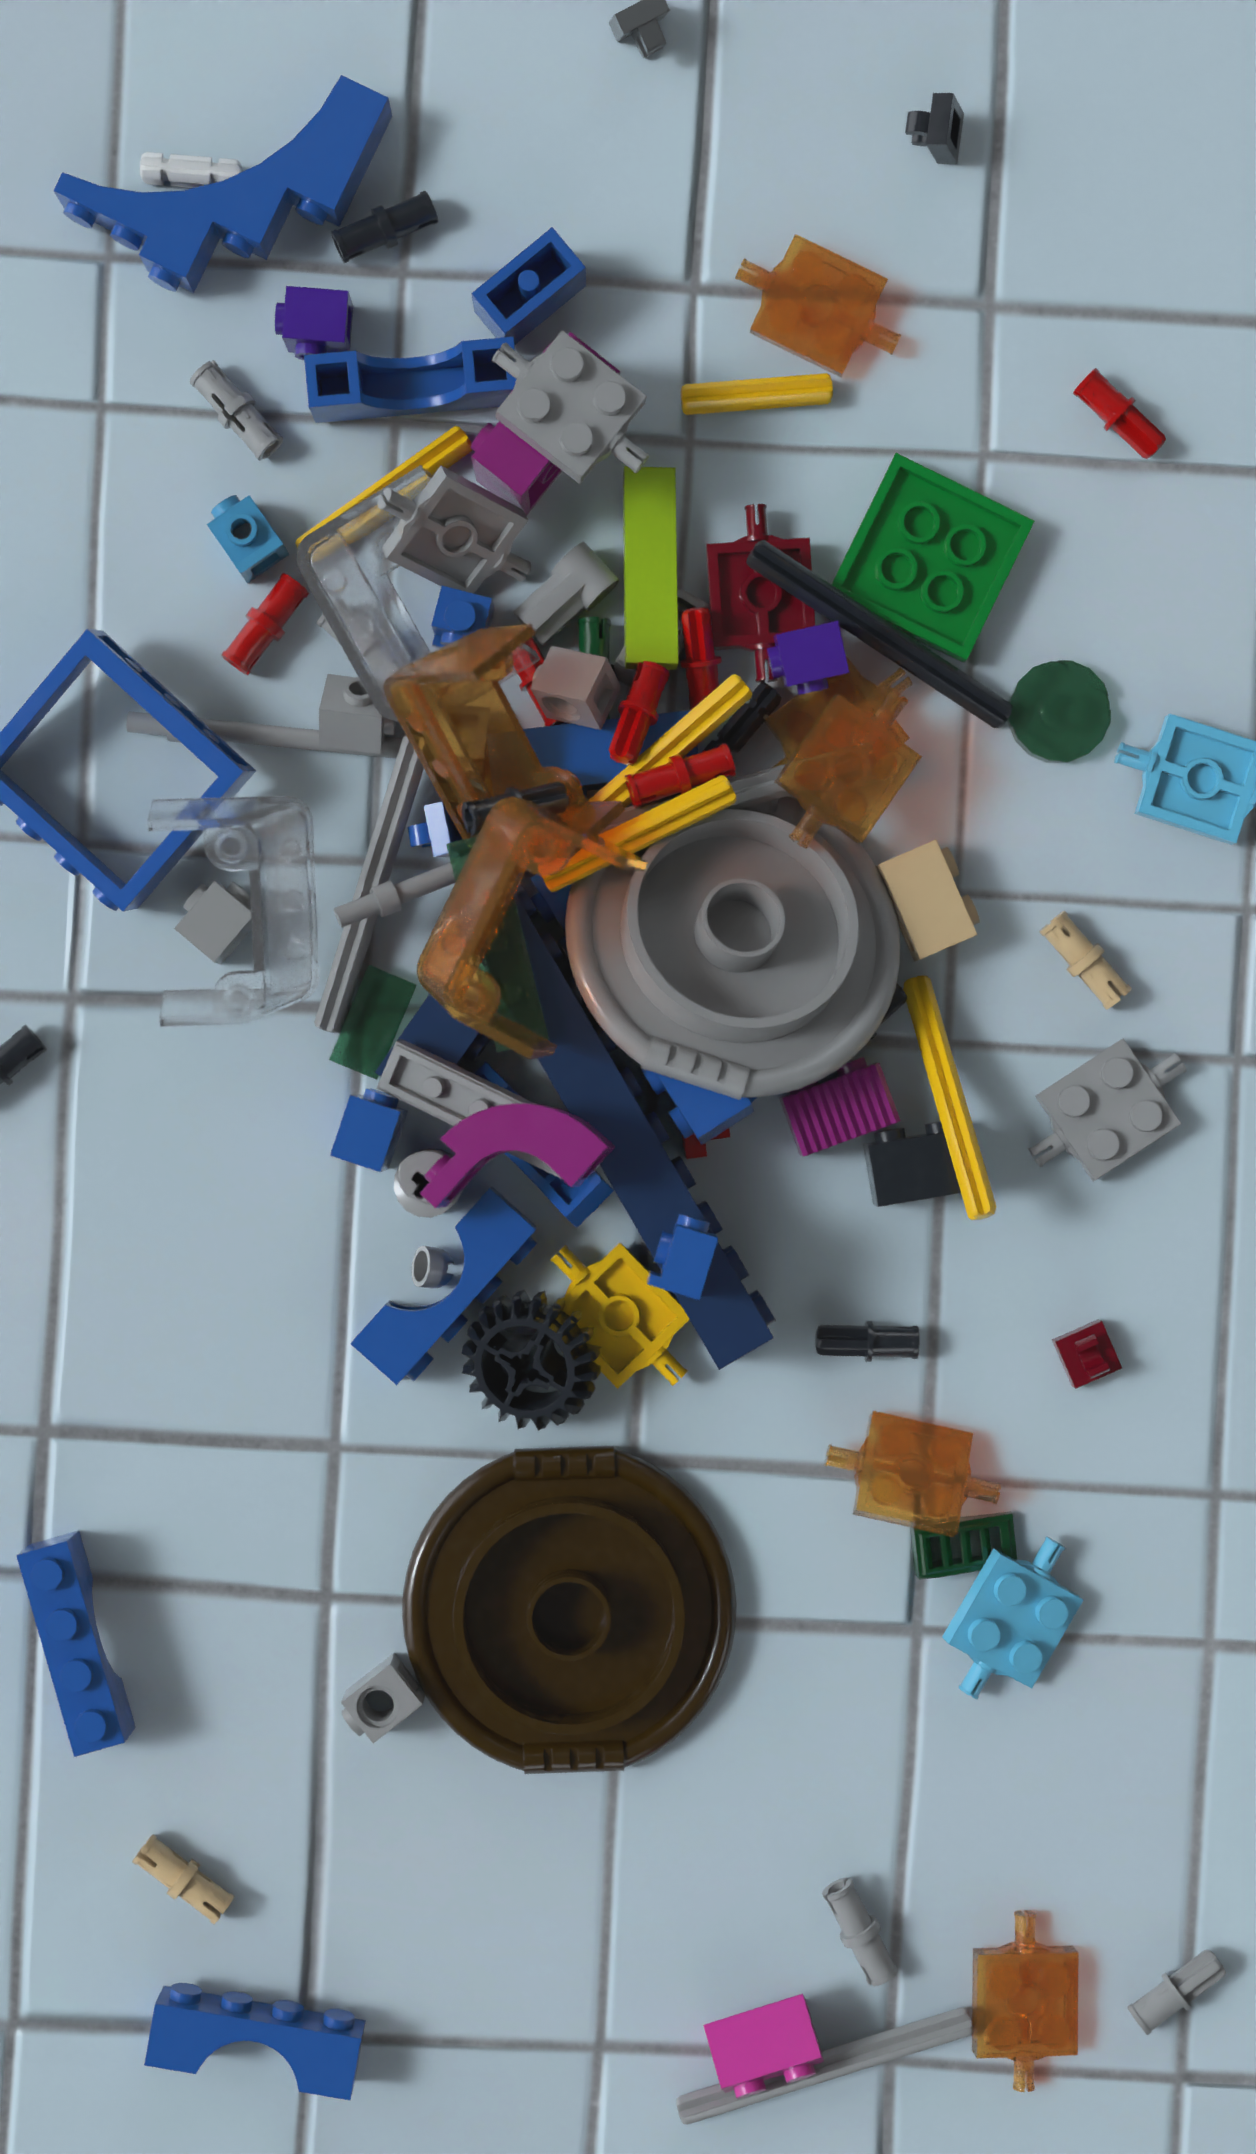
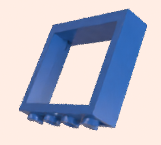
(170, 713)

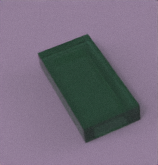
(372, 1021)

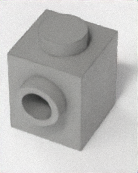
(350, 718)
(216, 919)

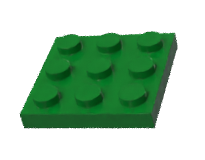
(932, 556)

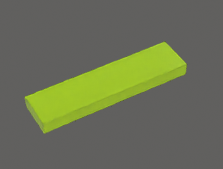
(650, 567)

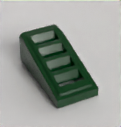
(921, 1546)

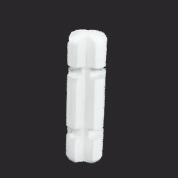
(186, 170)

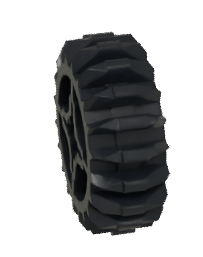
(494, 1346)

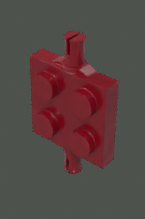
(745, 604)

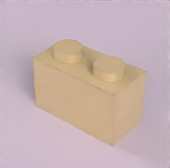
(928, 900)

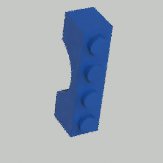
(367, 387)
(403, 1334)
(63, 1610)
(317, 2045)

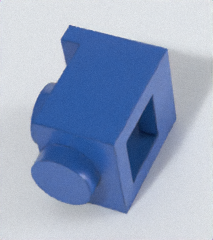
(459, 615)
(684, 1257)

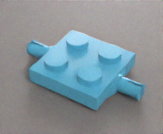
(1195, 778)
(1012, 1618)

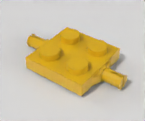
(627, 1314)

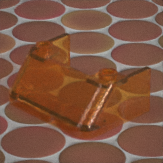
(470, 732)
(512, 840)

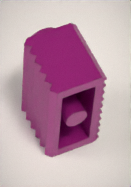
(840, 1107)

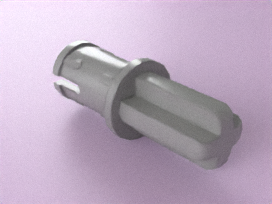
(1177, 1991)

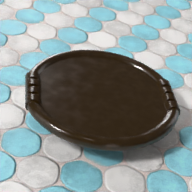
(569, 1609)

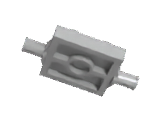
(570, 407)
(454, 532)
(1107, 1110)

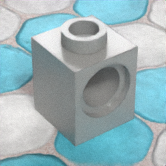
(575, 687)
(391, 1678)

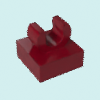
(1087, 1353)

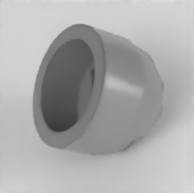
(431, 1267)

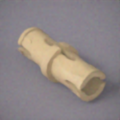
(1085, 960)
(183, 1879)

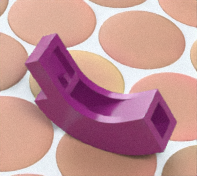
(551, 1134)

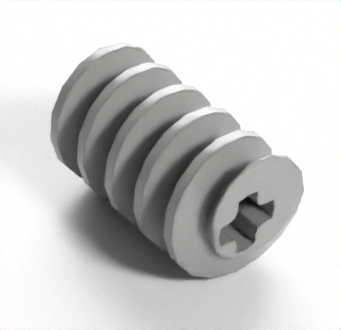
(408, 1183)

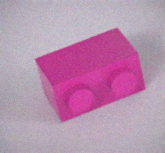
(764, 2045)

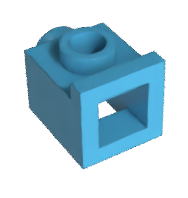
(257, 551)

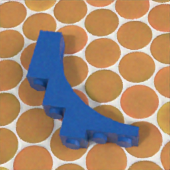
(182, 228)

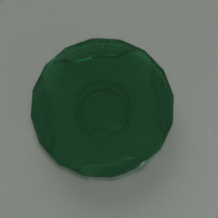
(1059, 711)

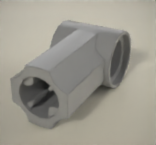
(575, 585)

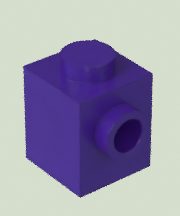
(314, 320)
(808, 657)

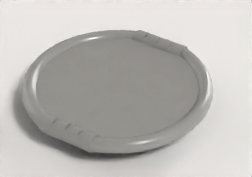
(738, 952)

